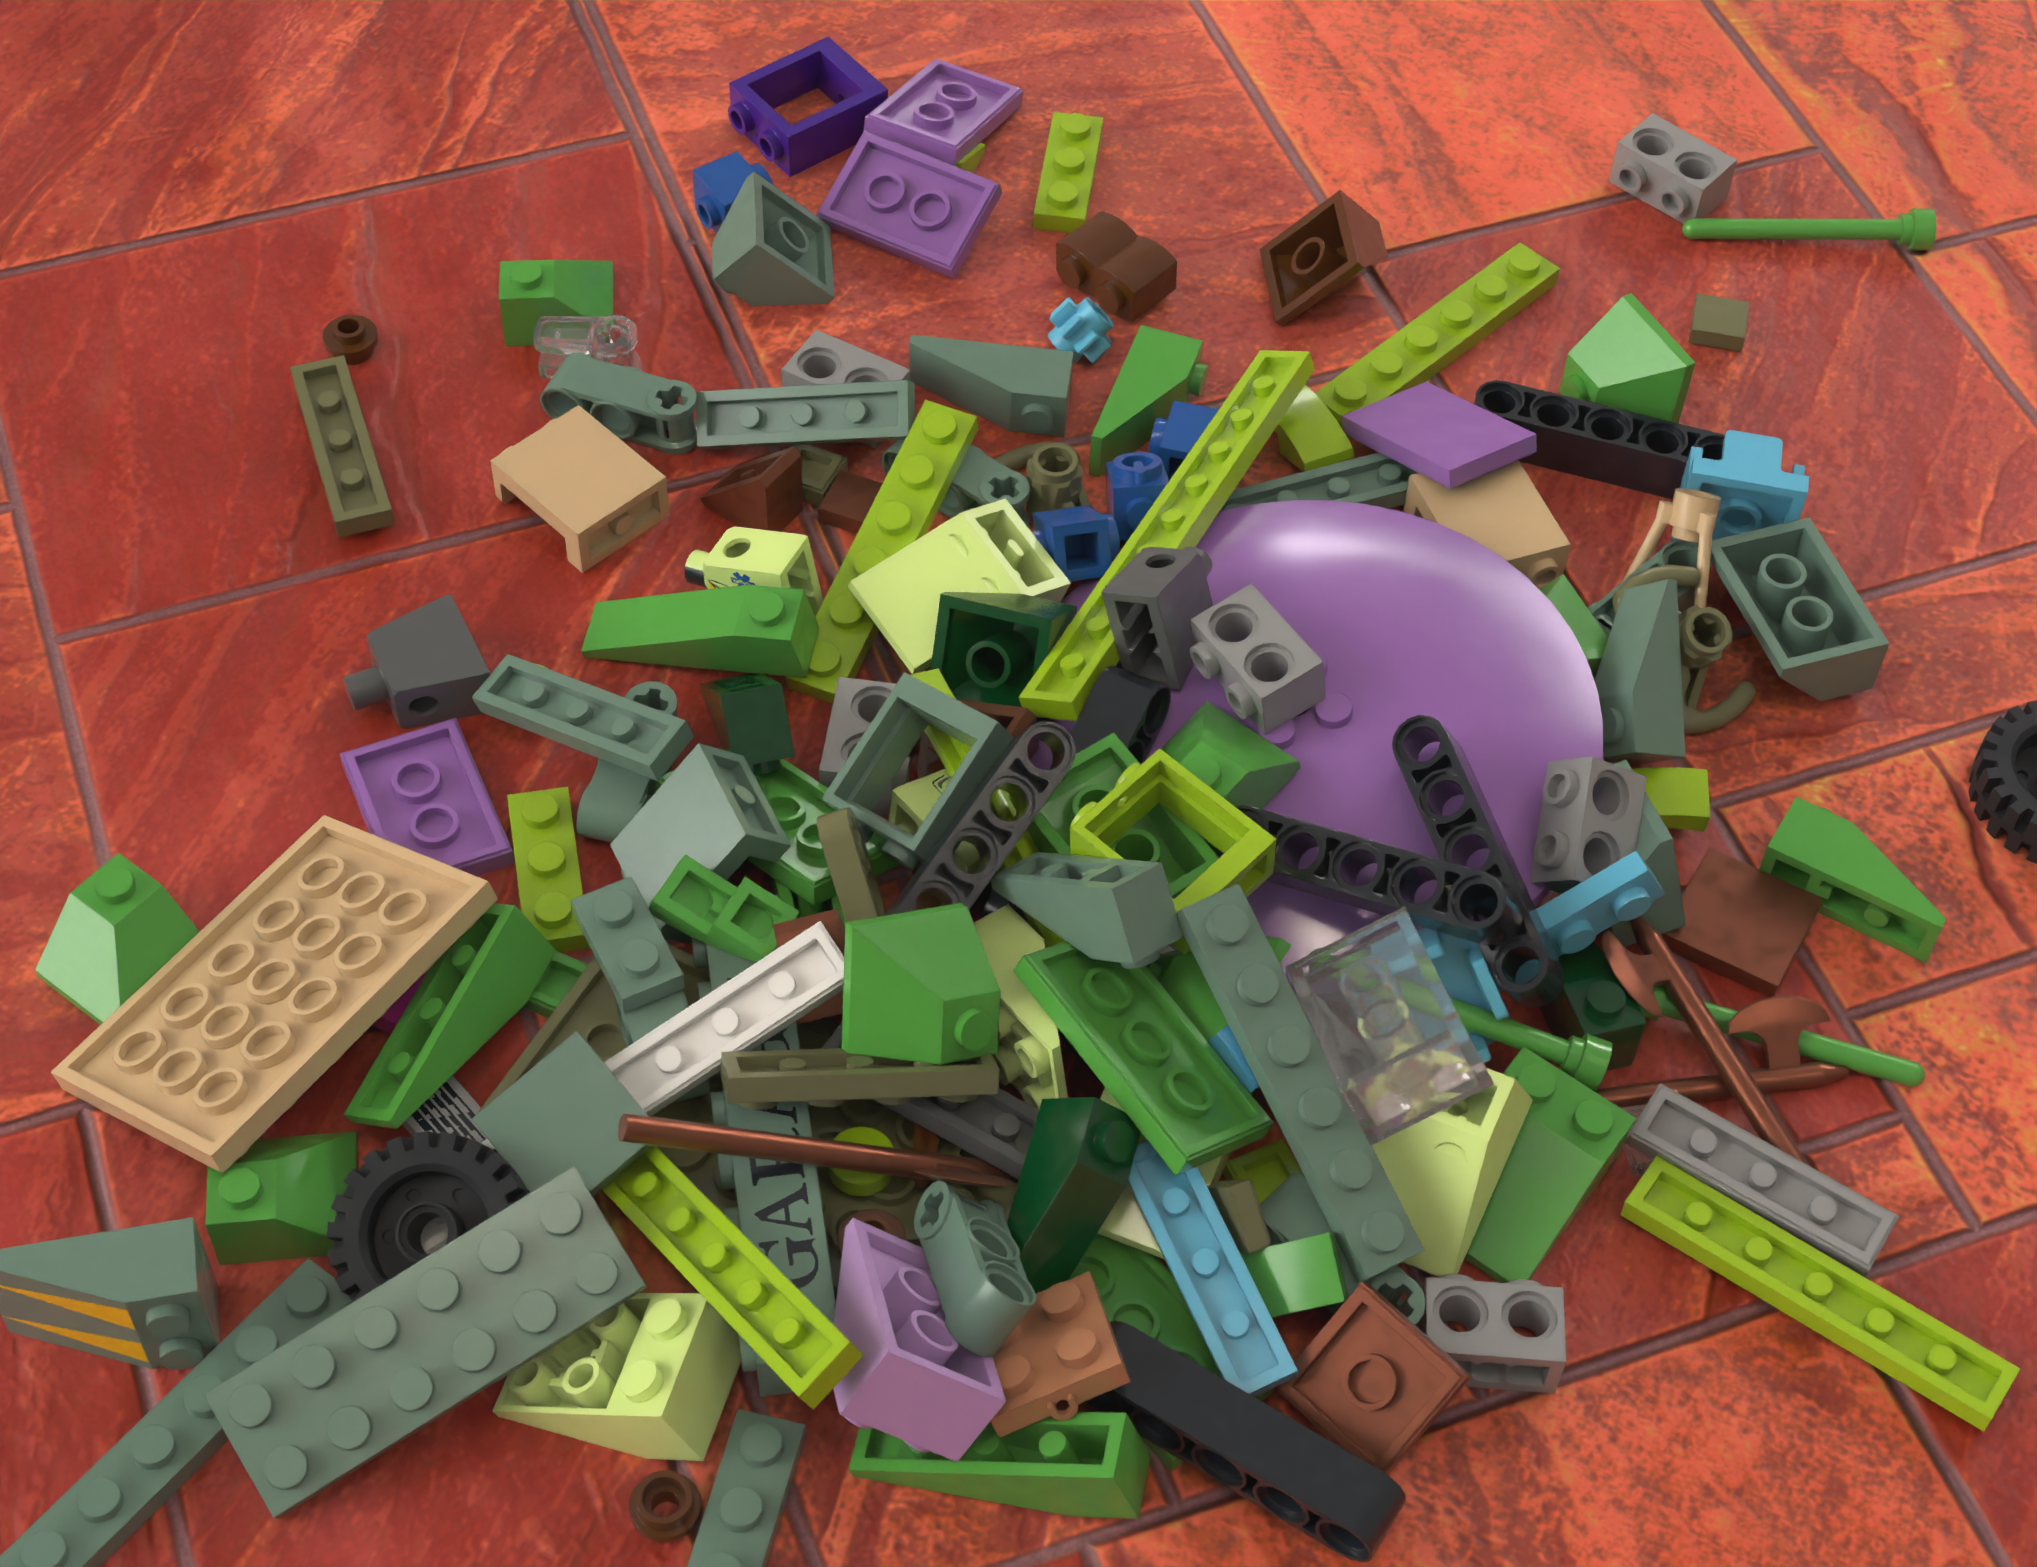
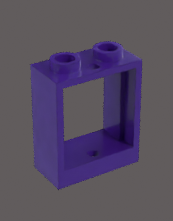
(820, 135)

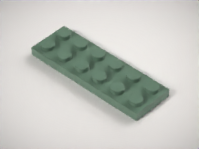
(424, 1342)

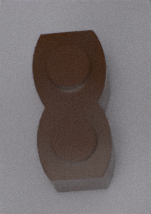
(1116, 266)

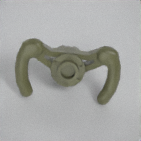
(1051, 473)
(1702, 640)

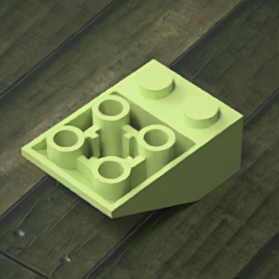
(972, 552)
(1027, 1037)
(1450, 1168)
(634, 1379)

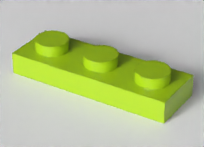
(1068, 172)
(547, 864)

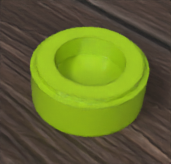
(858, 1182)

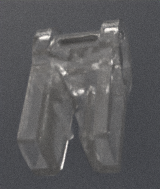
(588, 335)

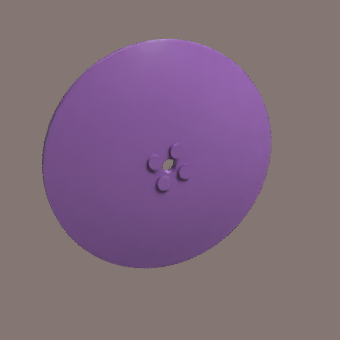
(1404, 630)

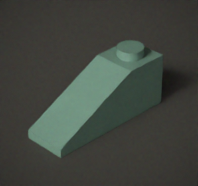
(1000, 382)
(1643, 678)
(1096, 903)

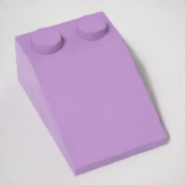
(912, 1370)

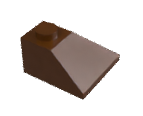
(1320, 256)

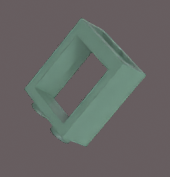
(886, 747)

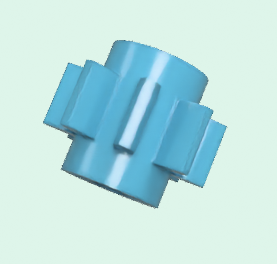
(1081, 329)

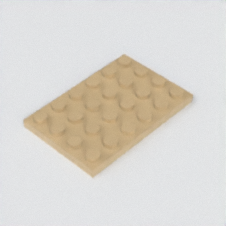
(273, 991)

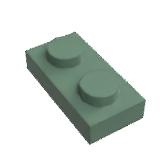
(628, 944)

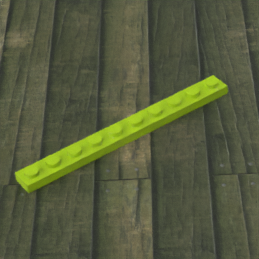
(1173, 521)

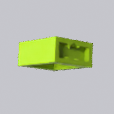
(1161, 779)

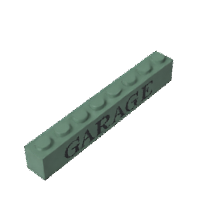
(774, 1199)

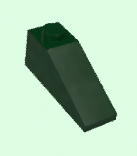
(750, 719)
(1596, 1005)
(1069, 1184)

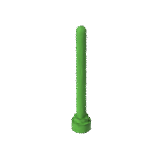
(1912, 229)
(1814, 1046)
(1581, 1058)

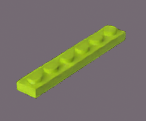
(1442, 331)
(896, 519)
(734, 1276)
(1821, 1293)

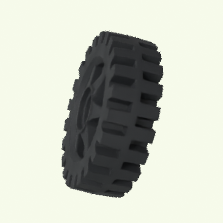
(2006, 779)
(403, 1190)

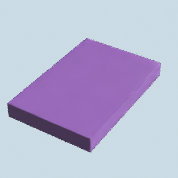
(944, 111)
(909, 204)
(1439, 434)
(429, 798)

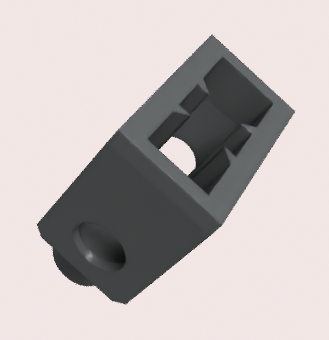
(1153, 610)
(421, 667)

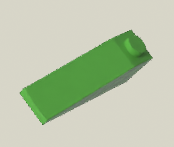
(709, 629)
(453, 1014)
(1060, 1467)

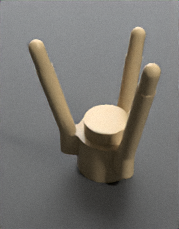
(1693, 520)

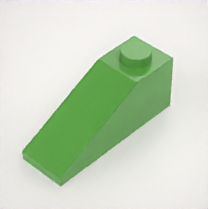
(1154, 374)
(1853, 878)

